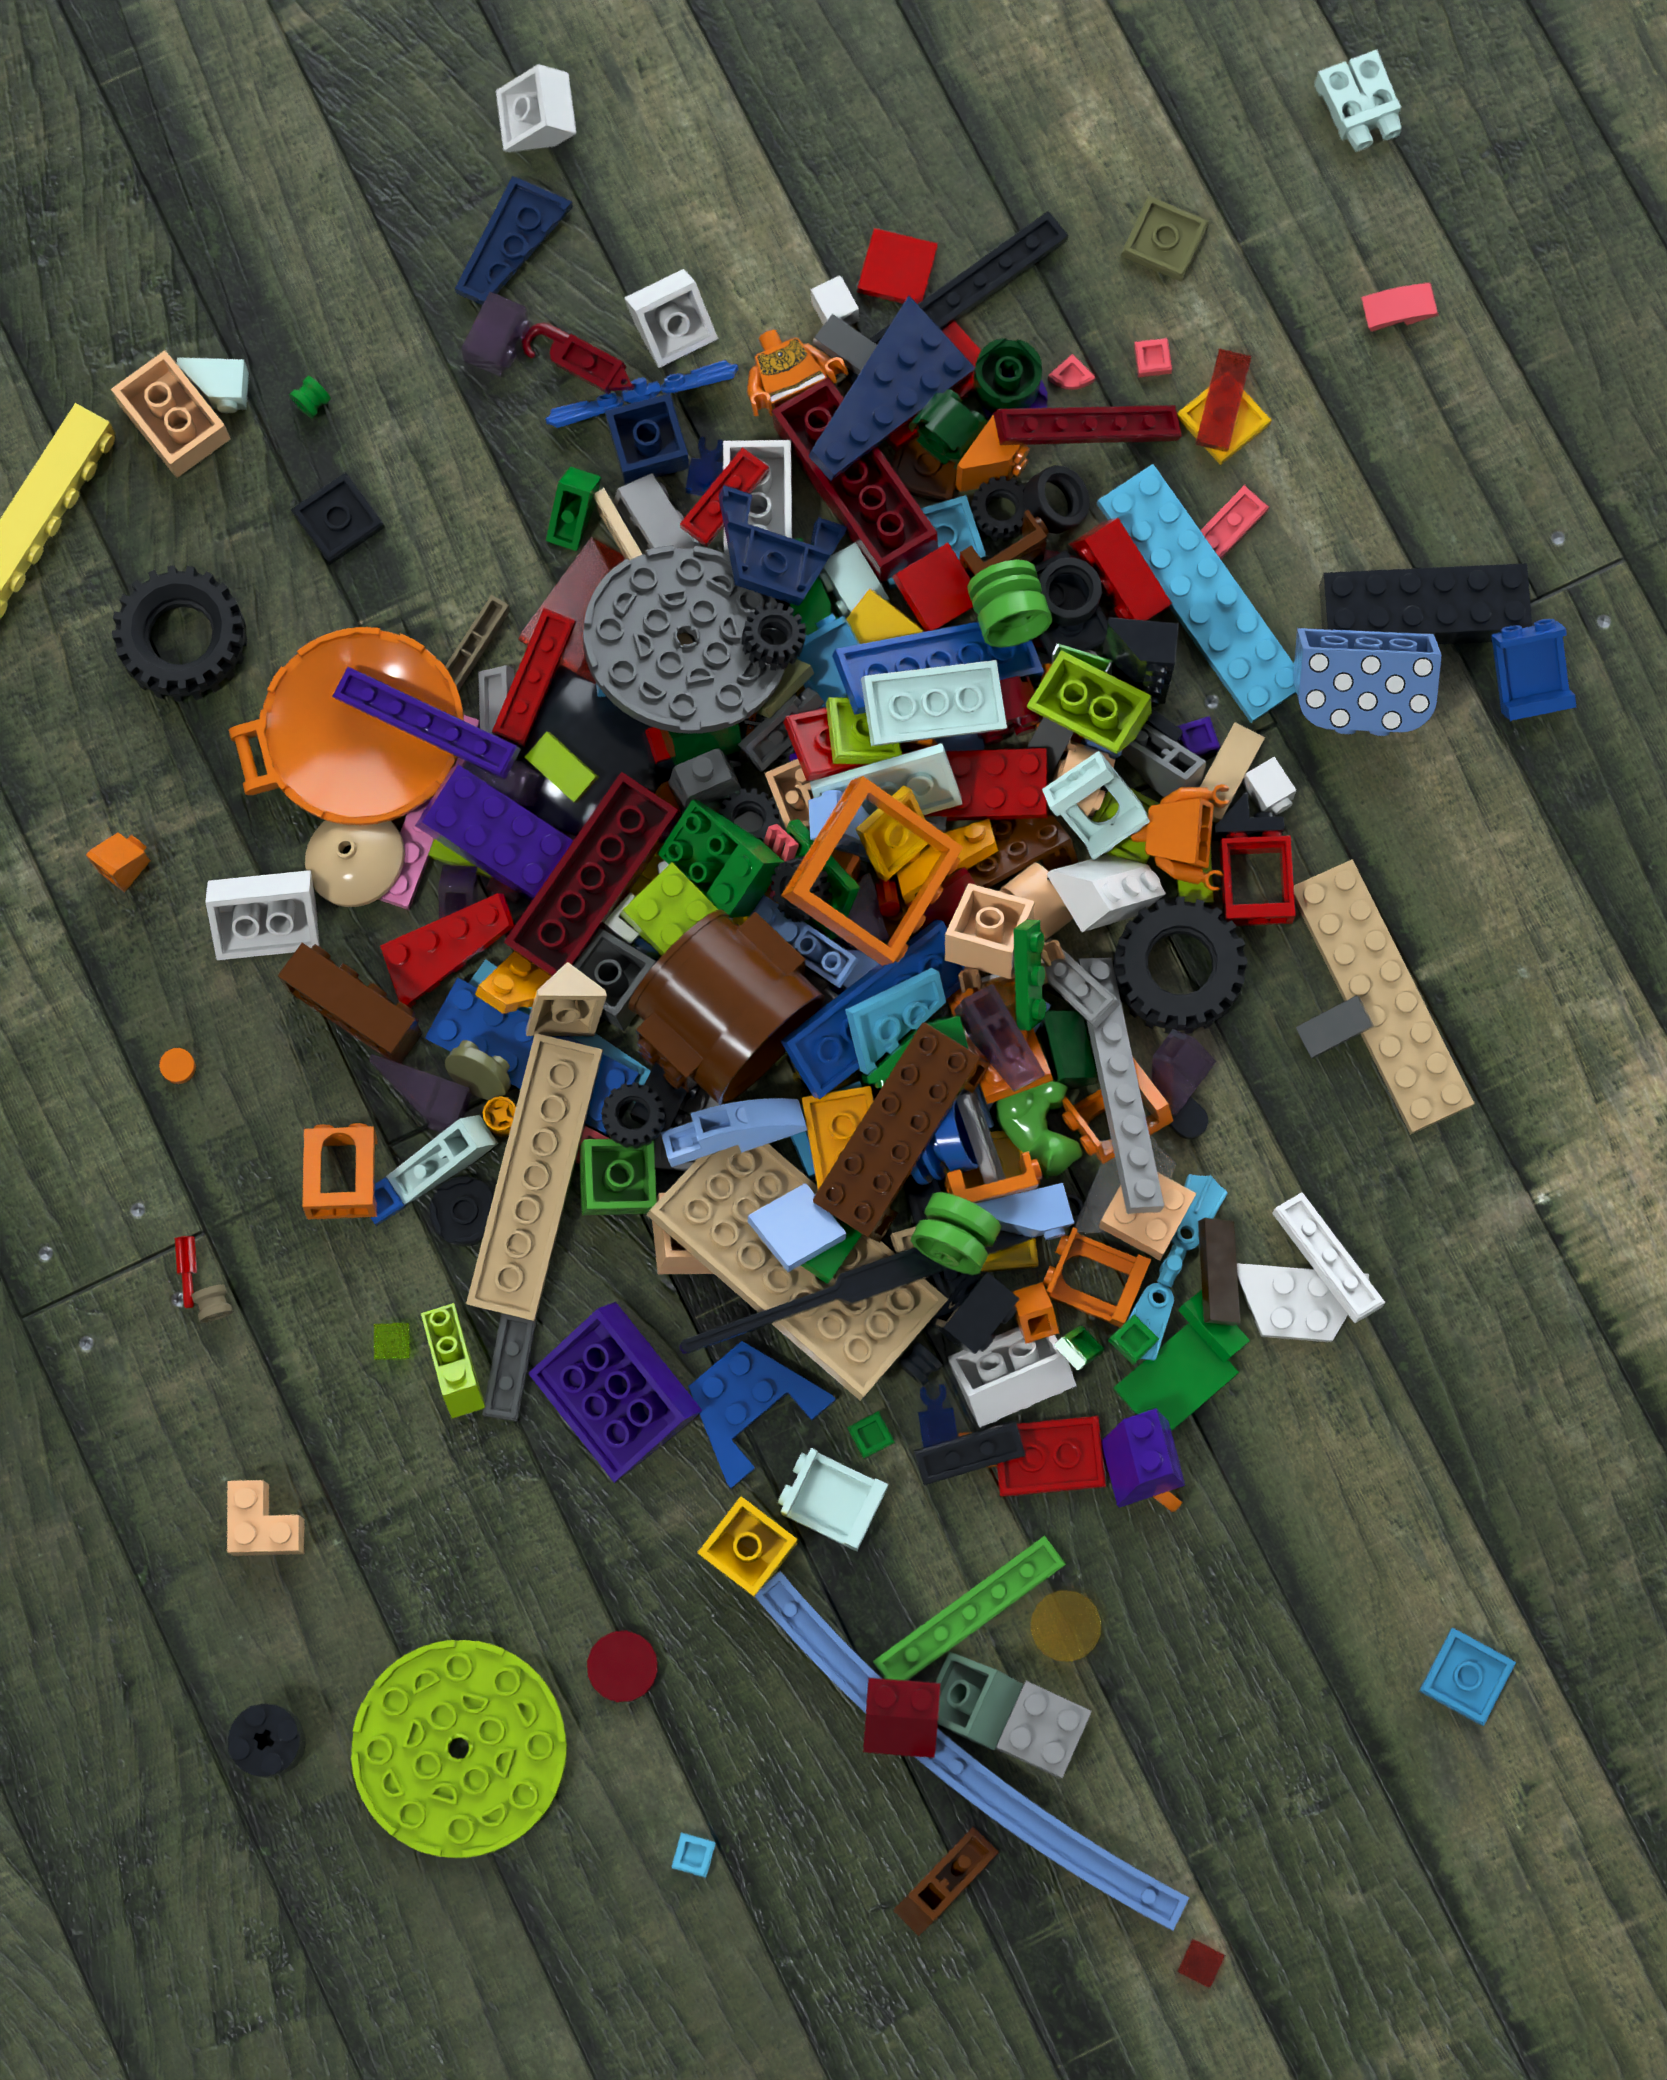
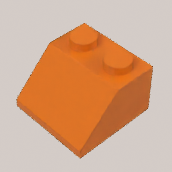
(989, 460)

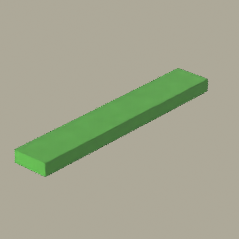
(970, 1612)

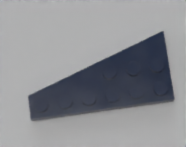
(892, 388)

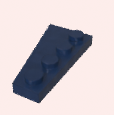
(512, 234)

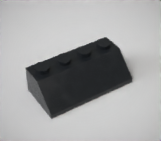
(1142, 654)

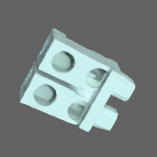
(1360, 99)

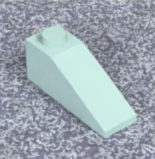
(442, 1158)

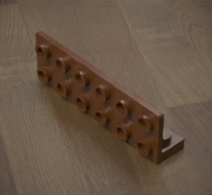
(1019, 846)
(898, 1130)

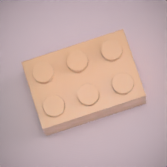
(170, 414)

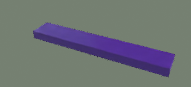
(426, 723)

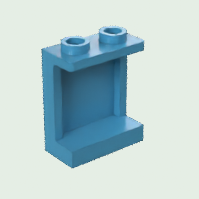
(818, 653)

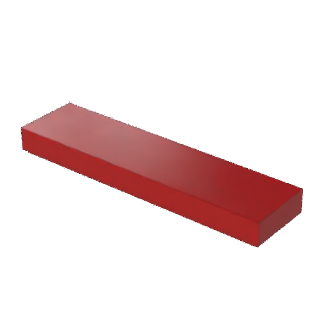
(534, 677)

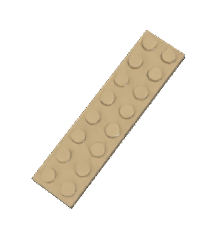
(1370, 966)
(534, 1177)

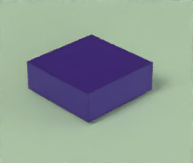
(1199, 737)

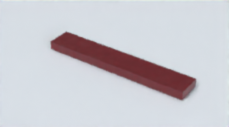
(1087, 425)

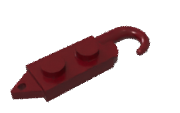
(581, 359)

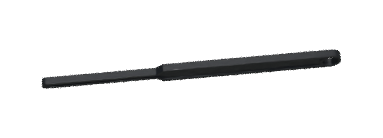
(854, 1287)

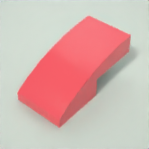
(1399, 305)

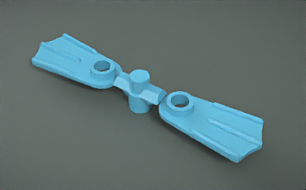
(1205, 1205)

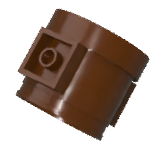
(722, 1005)

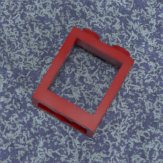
(1258, 913)

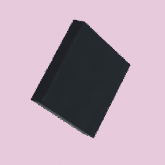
(337, 518)

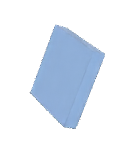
(796, 1227)

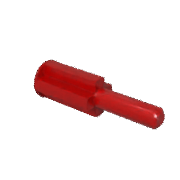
(887, 898)
(186, 1266)

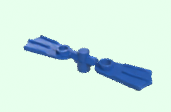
(673, 383)

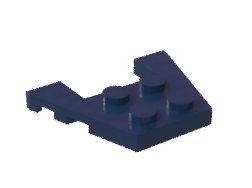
(770, 560)

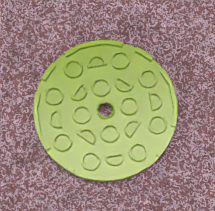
(471, 1801)

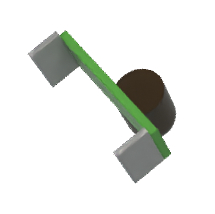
(1087, 656)

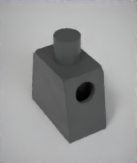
(704, 779)

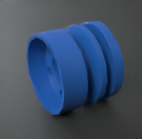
(947, 1147)

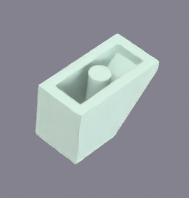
(219, 381)

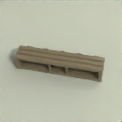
(477, 640)

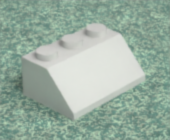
(1106, 890)
(262, 914)
(1010, 1375)

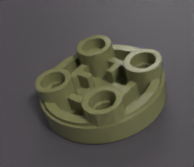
(478, 1071)

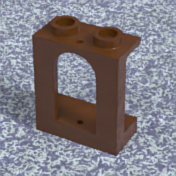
(1029, 548)

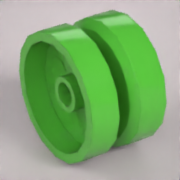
(956, 1233)

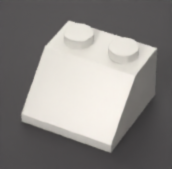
(536, 110)
(671, 317)

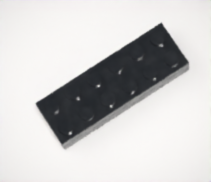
(1449, 602)

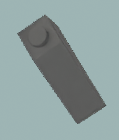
(1163, 761)

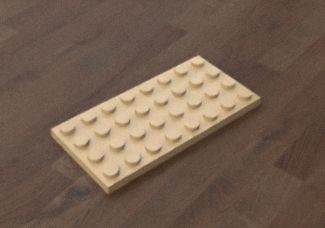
(710, 1219)

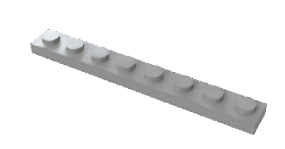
(1123, 1100)

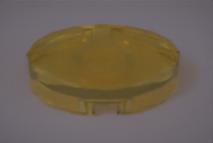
(1065, 1626)

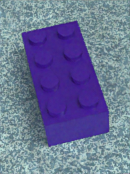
(493, 832)

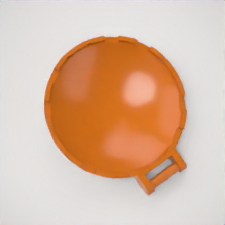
(340, 758)

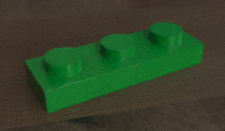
(1029, 974)

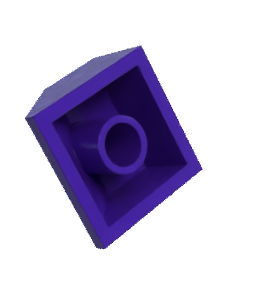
(1142, 1458)

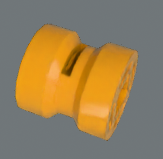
(497, 1111)

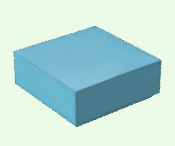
(693, 1855)

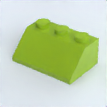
(1091, 703)

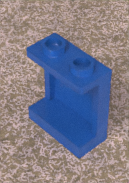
(1532, 670)

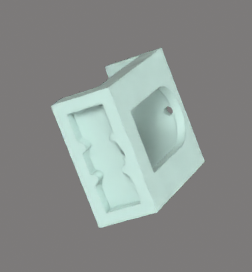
(1080, 782)

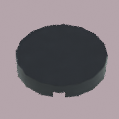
(461, 1210)

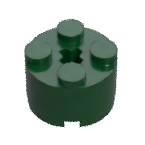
(1007, 359)
(947, 427)

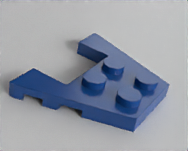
(741, 1391)

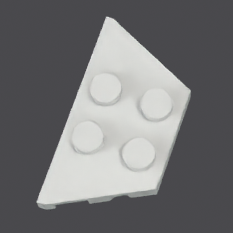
(1291, 1302)

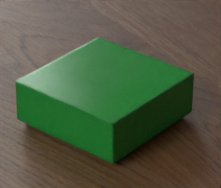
(1133, 1339)
(871, 1435)

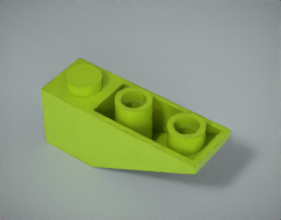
(452, 1361)

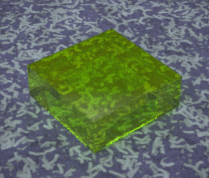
(392, 1341)

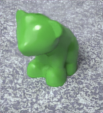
(1026, 1125)

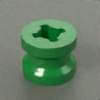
(309, 396)

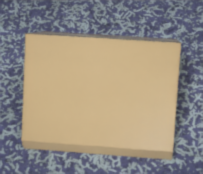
(567, 1005)

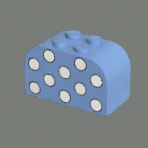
(1366, 679)

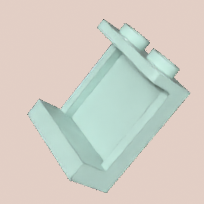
(832, 1499)

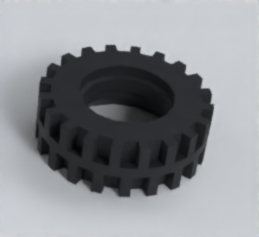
(166, 593)
(1179, 1010)

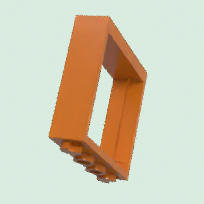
(798, 887)

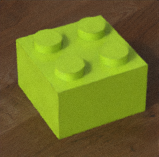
(667, 909)

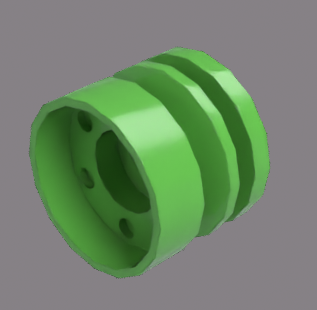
(1009, 603)

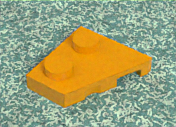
(512, 984)

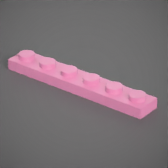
(417, 848)

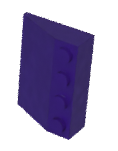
(614, 1391)

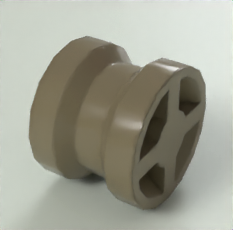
(212, 1303)

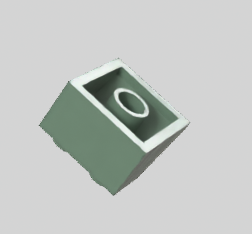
(975, 1700)

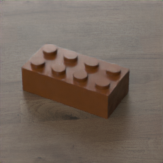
(351, 1004)

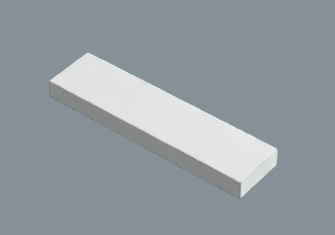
(1328, 1257)

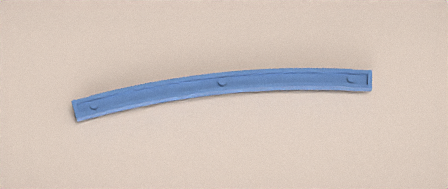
(972, 1778)

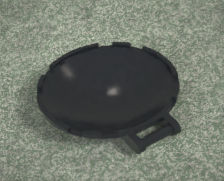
(597, 735)

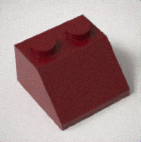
(901, 1717)

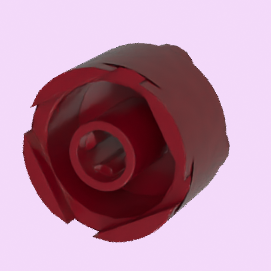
(1018, 718)

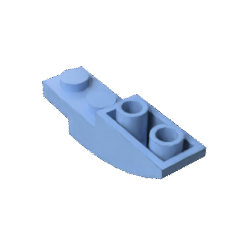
(819, 951)
(732, 1124)

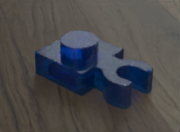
(704, 470)
(936, 1423)

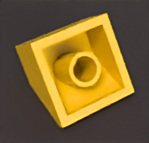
(748, 1546)

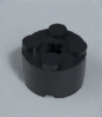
(247, 1749)

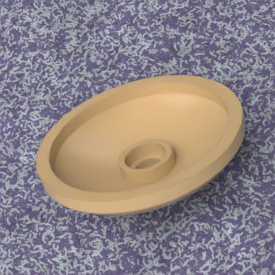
(364, 871)

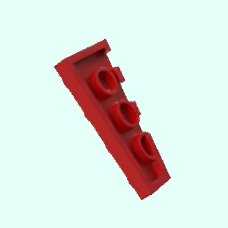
(443, 947)

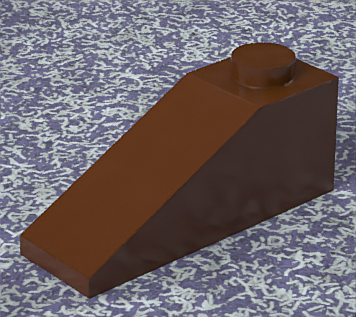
(945, 1881)

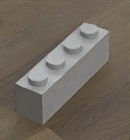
(650, 515)

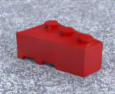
(1122, 571)

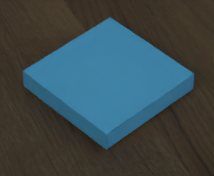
(1467, 1676)

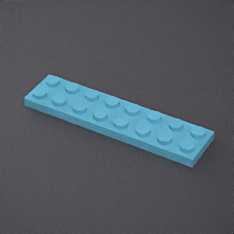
(1203, 594)

